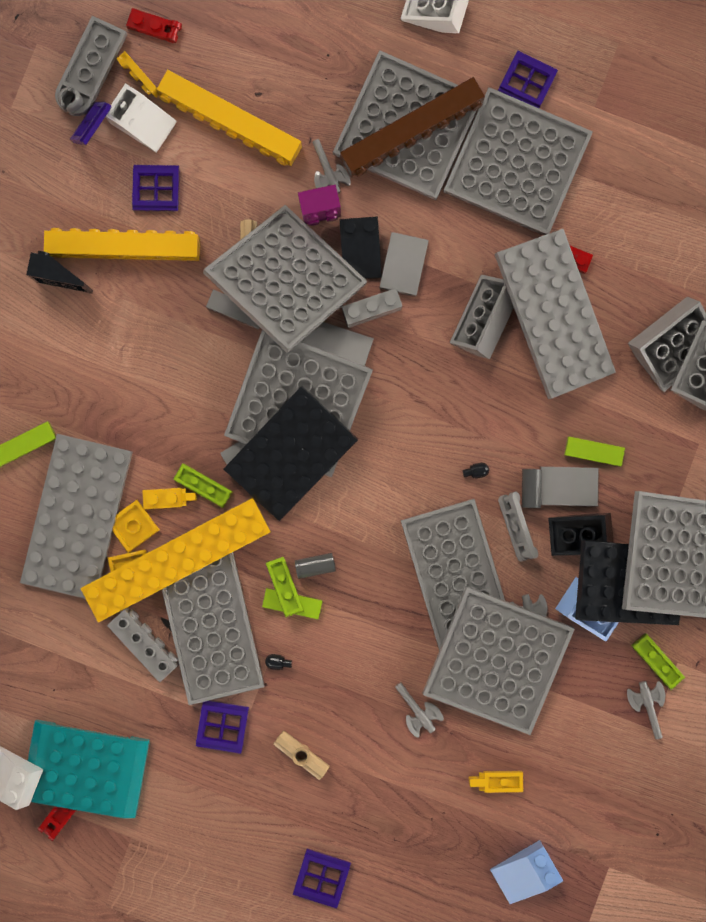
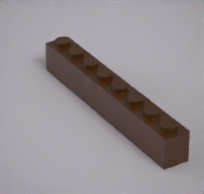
(412, 127)

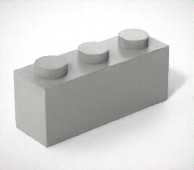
(372, 308)

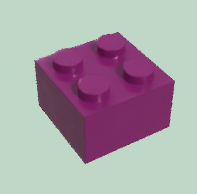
(320, 205)

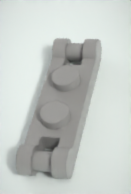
(517, 527)

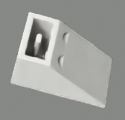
(140, 118)

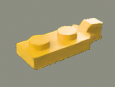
(127, 63)
(166, 498)
(498, 781)

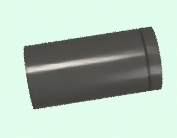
(531, 488)
(315, 565)

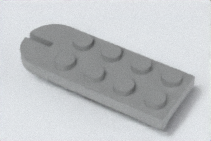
(89, 66)

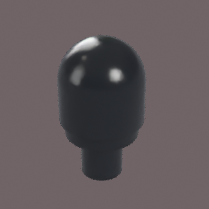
(477, 470)
(277, 662)

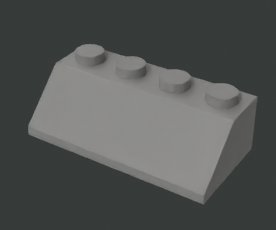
(484, 317)

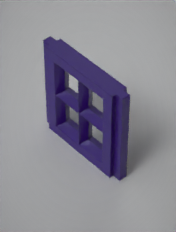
(534, 65)
(90, 123)
(155, 205)
(220, 744)
(317, 895)

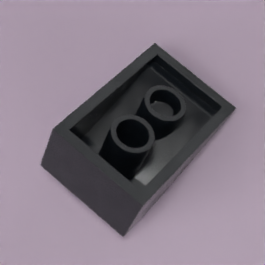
(361, 245)
(48, 271)
(568, 532)

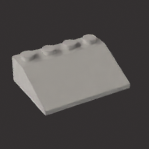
(666, 341)
(340, 342)
(691, 378)

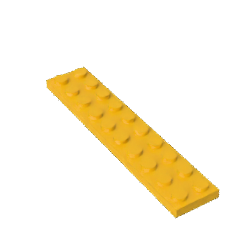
(175, 560)

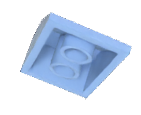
(567, 607)
(526, 873)

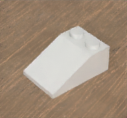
(437, 15)
(17, 779)

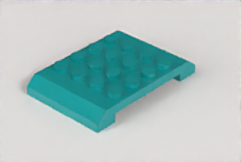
(88, 769)

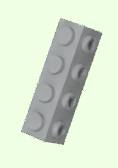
(143, 644)

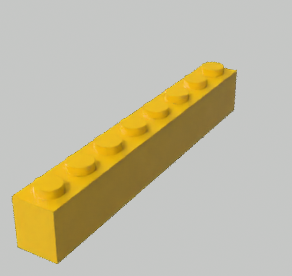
(229, 118)
(122, 244)

